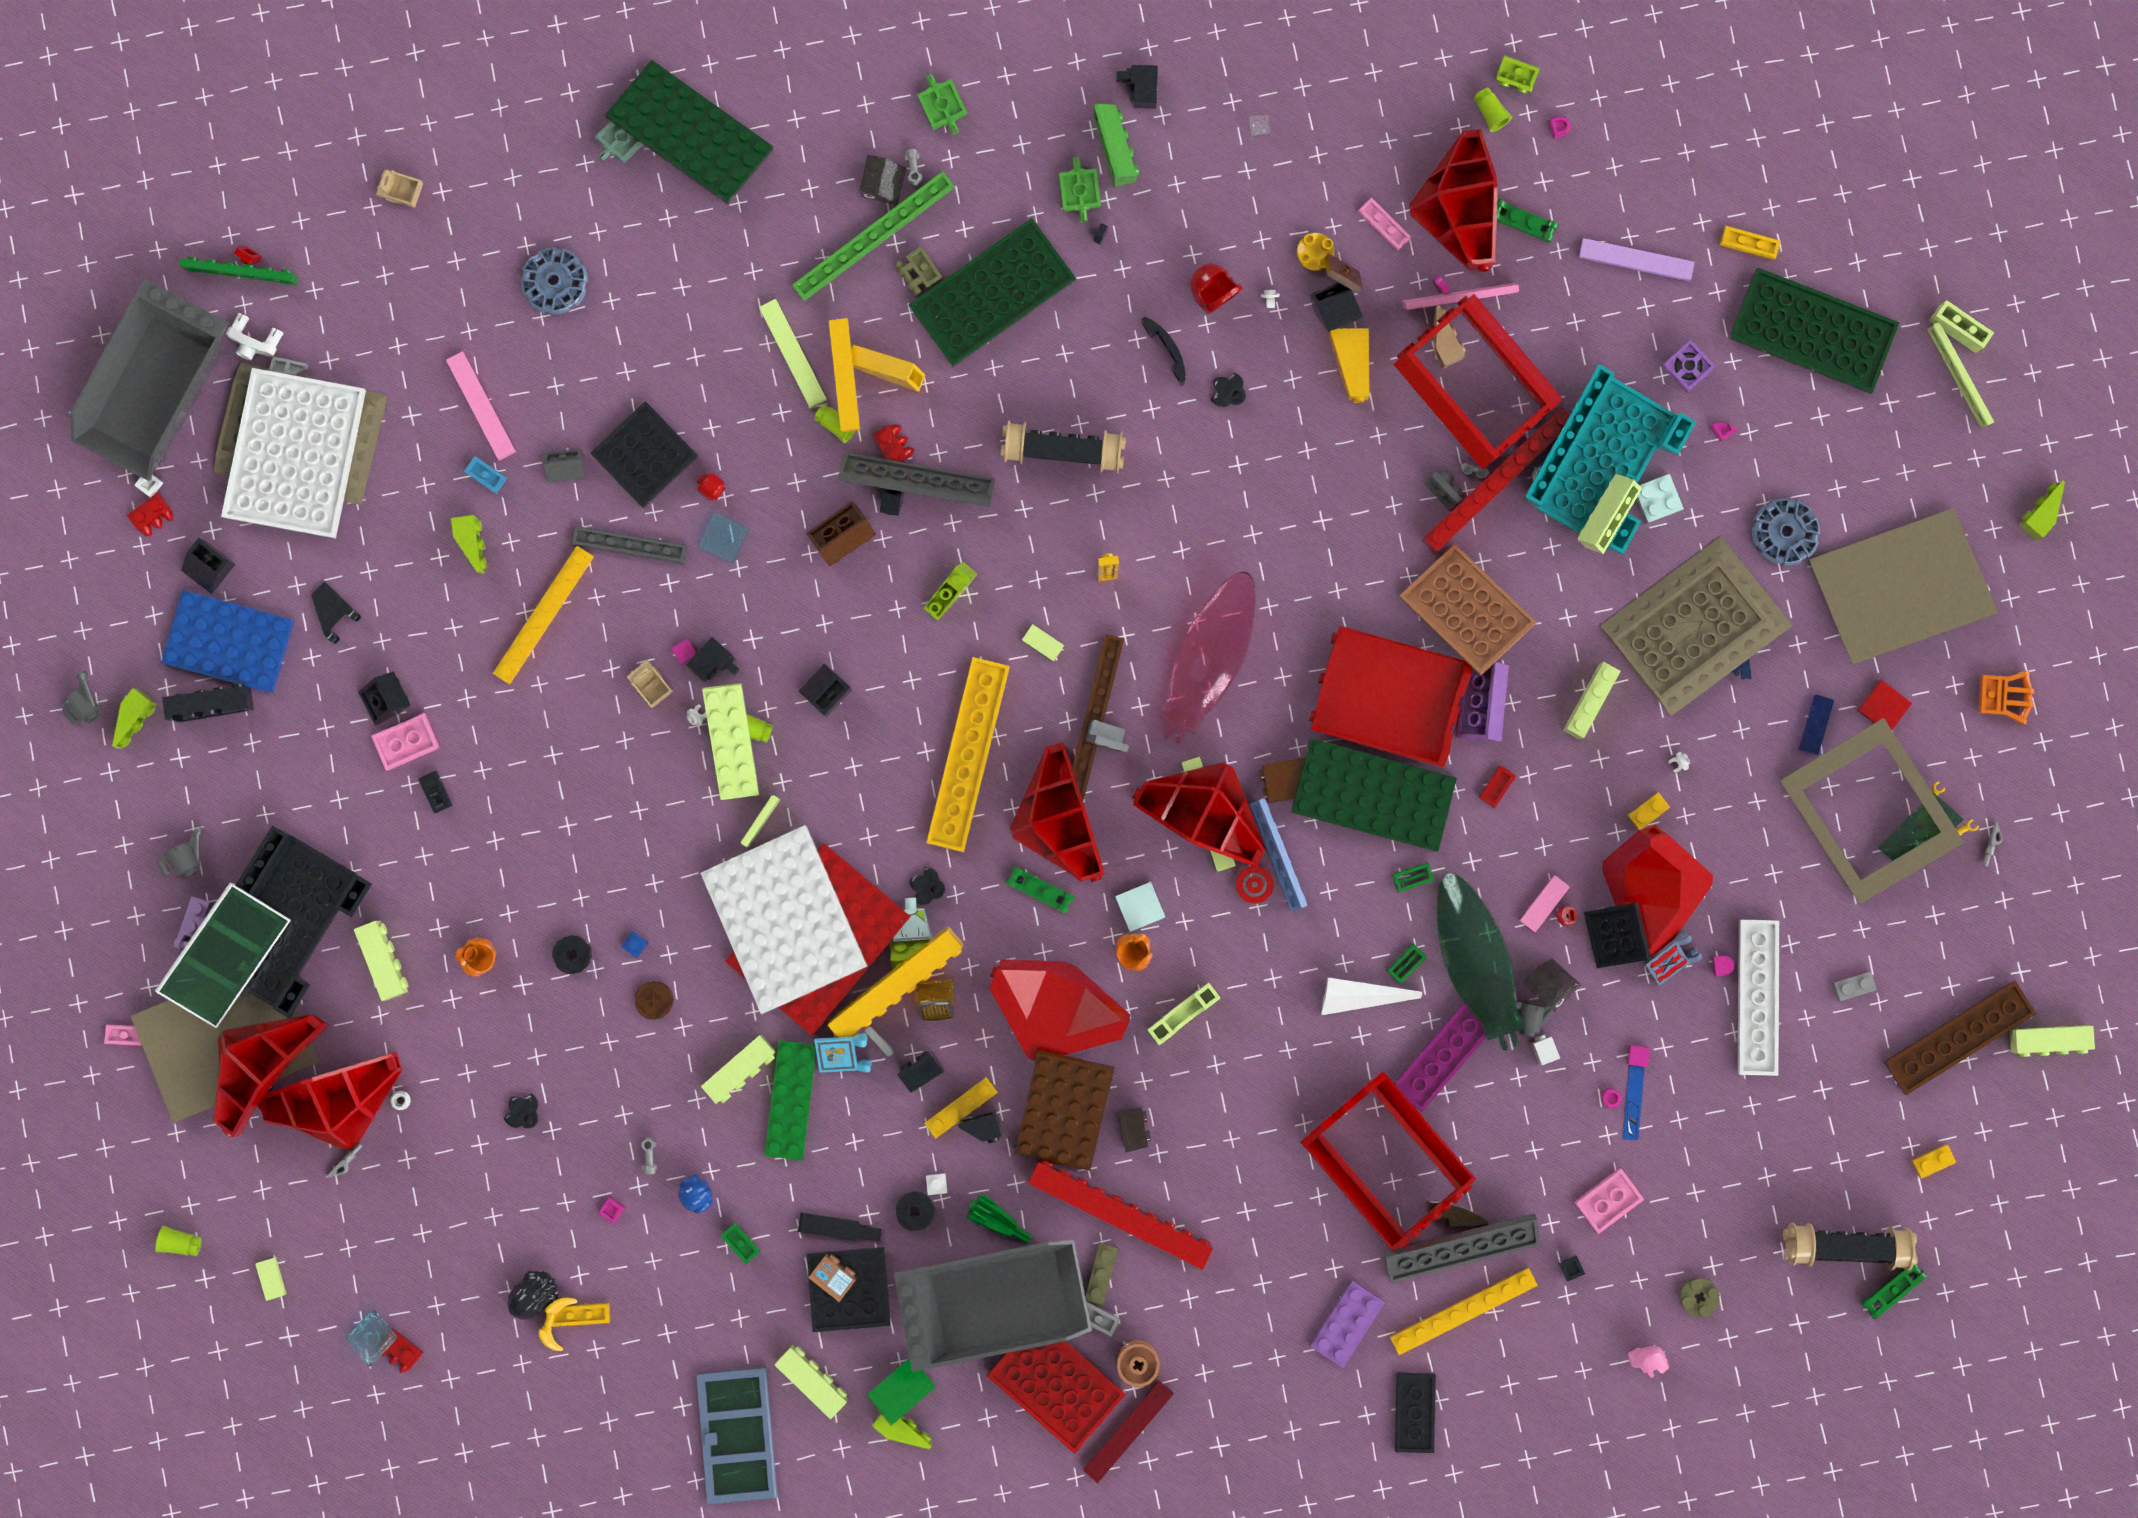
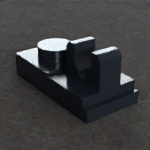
(435, 792)

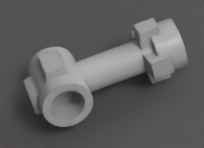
(914, 177)
(648, 1145)

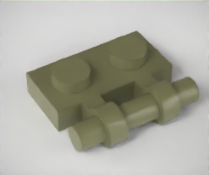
(923, 267)

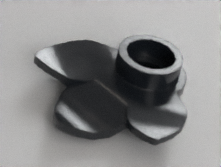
(1226, 389)
(924, 886)
(520, 1110)

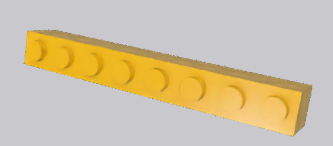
(896, 983)

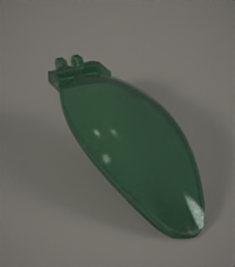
(1477, 959)

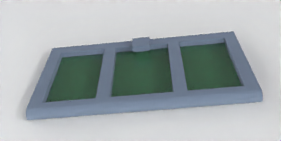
(736, 1435)

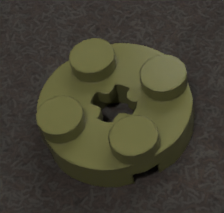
(1696, 1286)

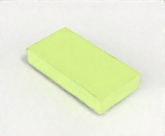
(1043, 642)
(270, 1278)

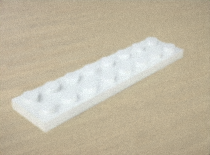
(1758, 997)

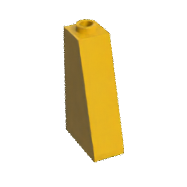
(1352, 358)
(887, 368)

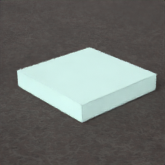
(1140, 906)

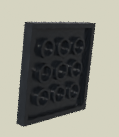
(644, 454)
(866, 1300)

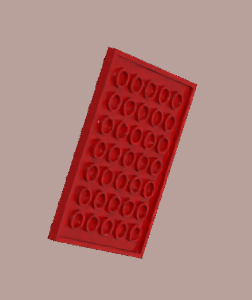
(874, 923)

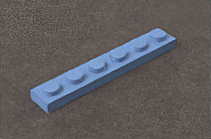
(1278, 854)

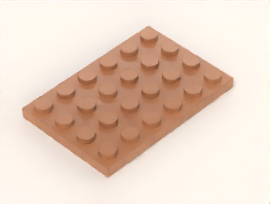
(1467, 609)

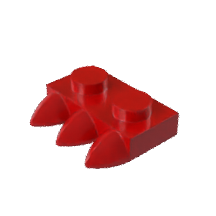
(892, 445)
(150, 513)
(403, 1351)

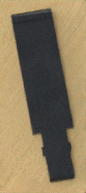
(836, 1227)

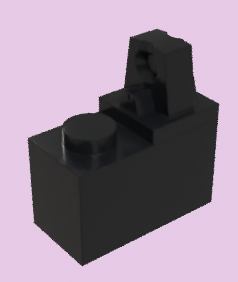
(1142, 83)
(710, 658)

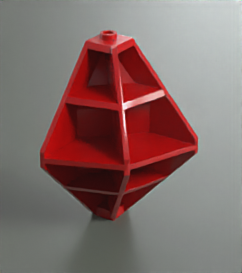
(1461, 202)
(1205, 810)
(1055, 818)
(1661, 879)
(1055, 1007)
(253, 1061)
(334, 1104)

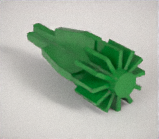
(991, 1216)

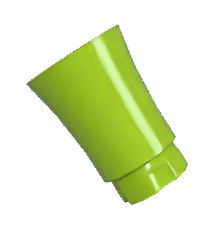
(1492, 110)
(830, 420)
(759, 729)
(177, 1242)

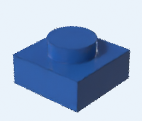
(634, 944)

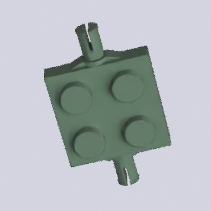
(617, 143)

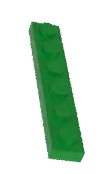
(230, 269)

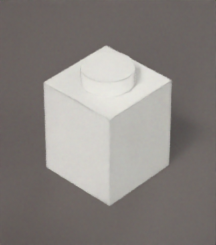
(1544, 1049)

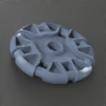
(554, 292)
(1777, 539)

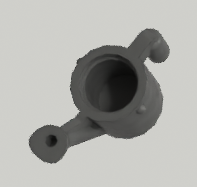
(80, 703)
(183, 858)
(1533, 1017)

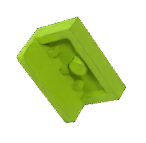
(1517, 74)
(903, 949)

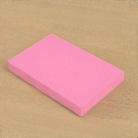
(405, 741)
(1609, 1200)

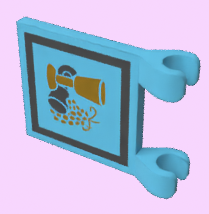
(840, 1054)

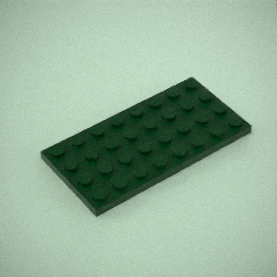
(689, 132)
(992, 292)
(1814, 330)
(1373, 795)

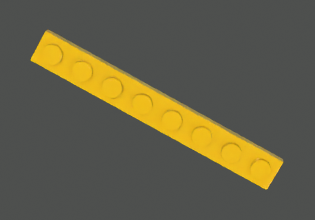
(543, 615)
(1463, 1311)

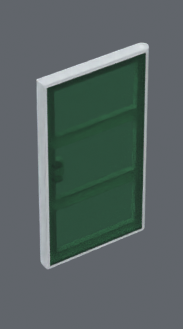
(222, 955)

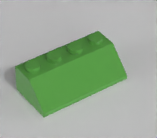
(1115, 145)

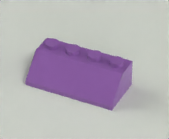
(1484, 705)

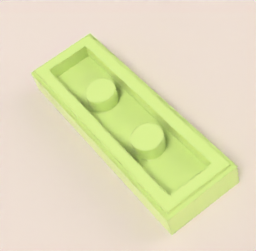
(760, 821)

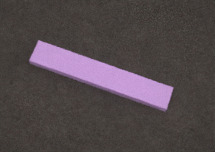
(1636, 259)

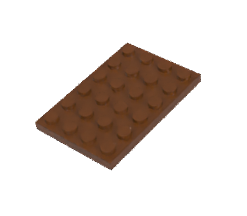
(1064, 1110)

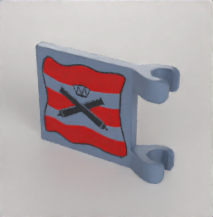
(1672, 959)

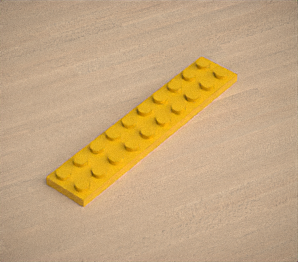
(968, 754)

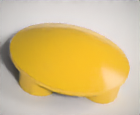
(1313, 250)

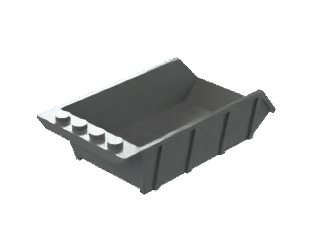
(147, 380)
(992, 1304)

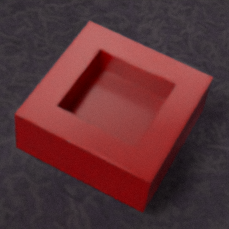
(247, 255)

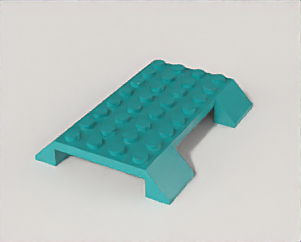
(1604, 436)

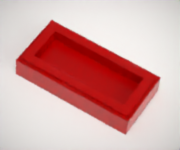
(1497, 786)

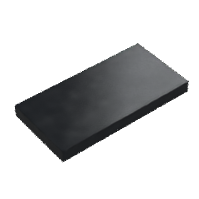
(1415, 1412)

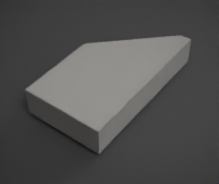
(287, 366)
(880, 1041)

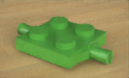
(942, 104)
(1079, 190)

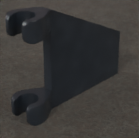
(331, 609)

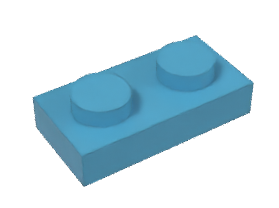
(485, 474)

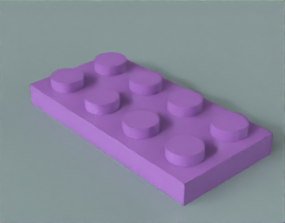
(1347, 1324)

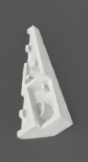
(1351, 995)

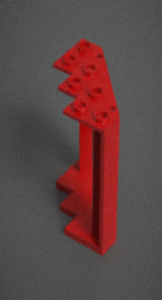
(1445, 406)
(1420, 1132)

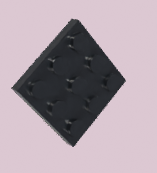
(1617, 935)

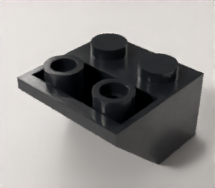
(1335, 306)
(206, 565)
(825, 690)
(920, 1072)

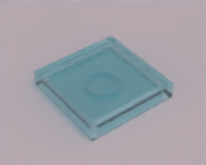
(723, 537)
(371, 1338)

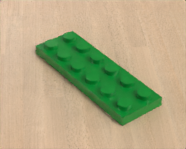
(790, 1100)

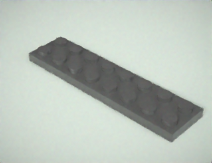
(916, 479)
(1462, 1248)

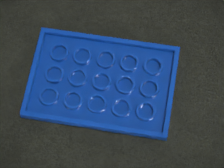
(227, 641)

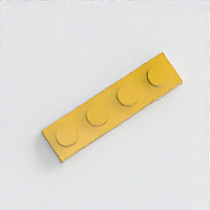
(961, 1107)

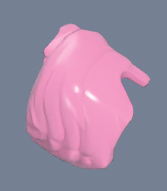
(1649, 1359)

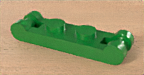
(1525, 221)
(1040, 889)
(1893, 1291)

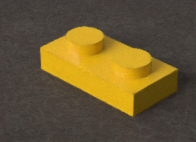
(1648, 811)
(1933, 1161)

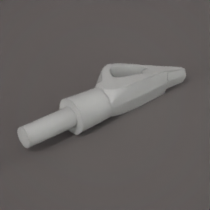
(1992, 843)
(344, 1162)

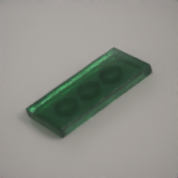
(1916, 830)

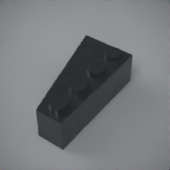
(207, 704)

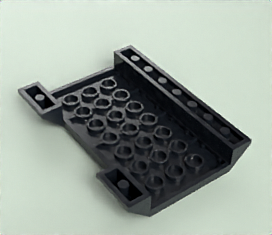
(310, 893)

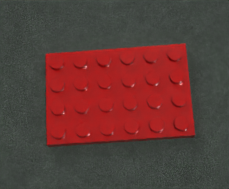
(1058, 1390)

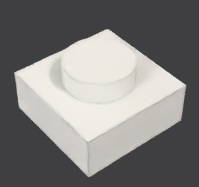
(149, 487)
(936, 1184)

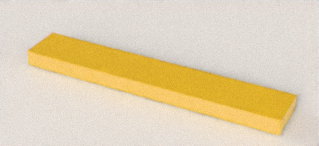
(844, 375)

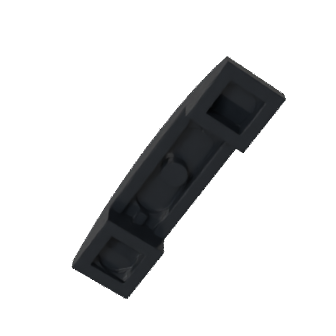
(1154, 329)

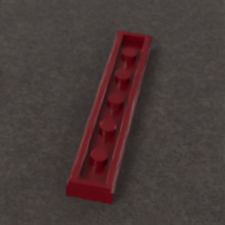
(1128, 1431)

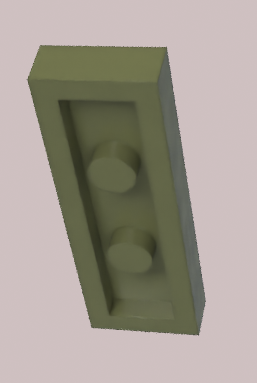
(1101, 1273)

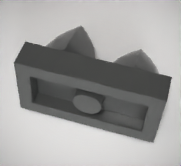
(1440, 487)

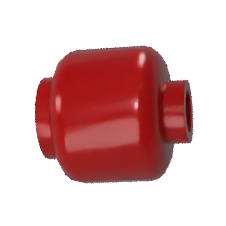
(711, 486)

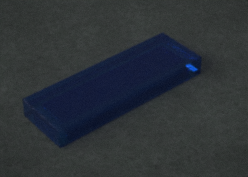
(1816, 724)

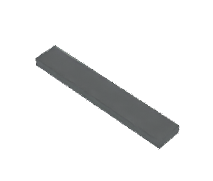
(629, 544)

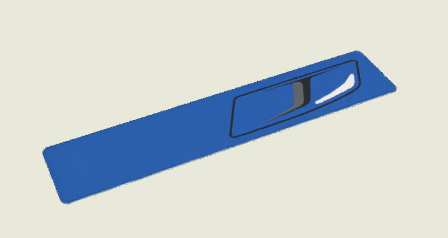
(1633, 1103)

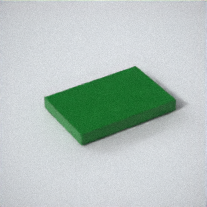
(900, 1392)

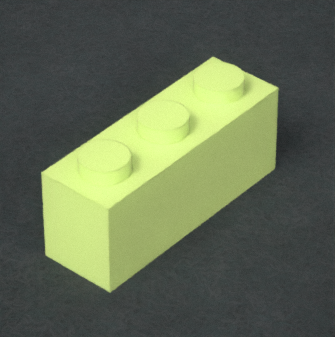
(1961, 326)

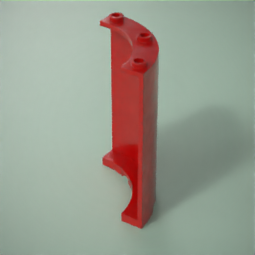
(1390, 696)

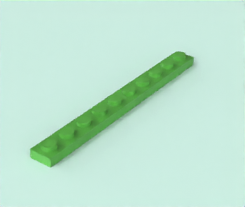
(873, 236)

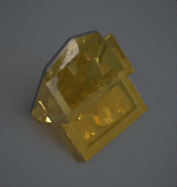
(935, 999)

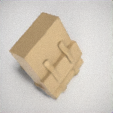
(399, 188)
(649, 683)

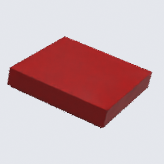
(1884, 703)

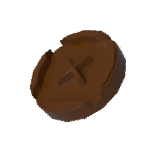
(654, 1000)

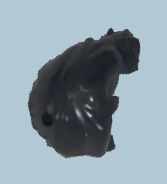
(532, 1295)

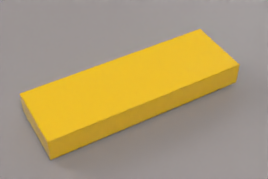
(1749, 243)
(582, 1315)

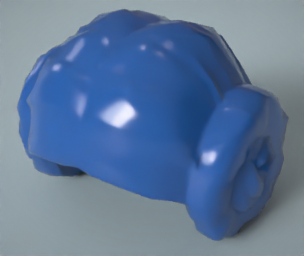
(695, 1194)

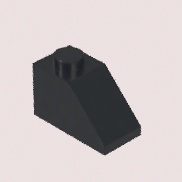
(891, 502)

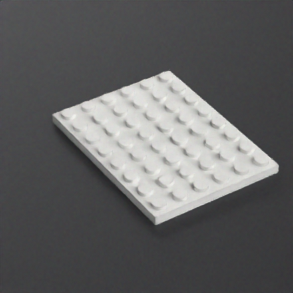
(293, 453)
(783, 919)

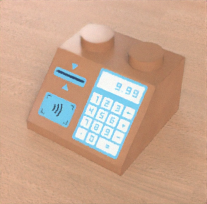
(833, 1277)

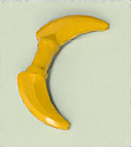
(551, 1311)

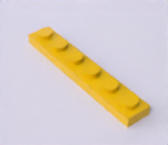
(1107, 567)

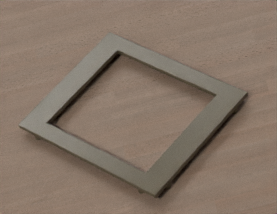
(1905, 864)

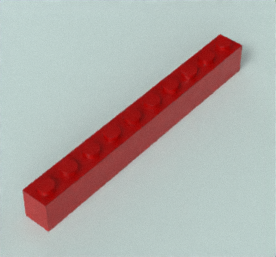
(1496, 481)
(1123, 1216)

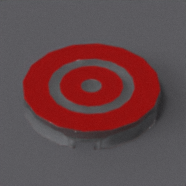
(1254, 884)

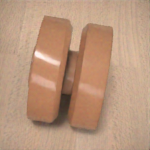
(1140, 1374)

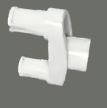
(248, 345)

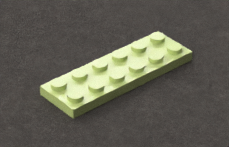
(730, 741)

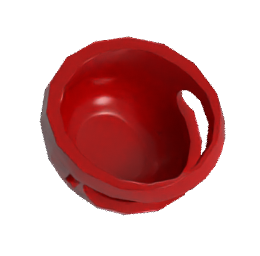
(1213, 287)

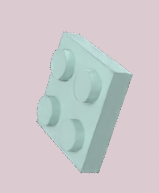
(1659, 499)

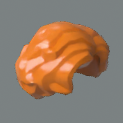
(1133, 951)
(476, 956)

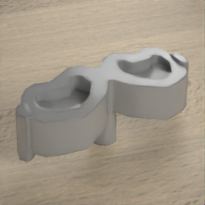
(1479, 473)

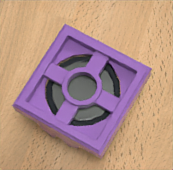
(1687, 367)

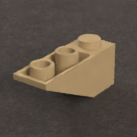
(1446, 345)

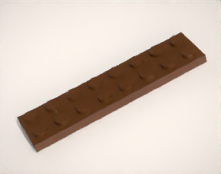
(1959, 1037)

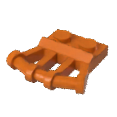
(1994, 696)

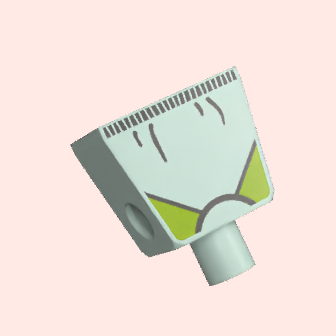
(917, 926)

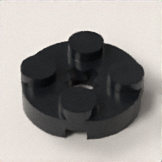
(577, 964)
(915, 1222)

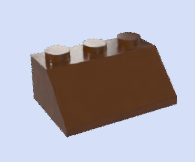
(841, 533)

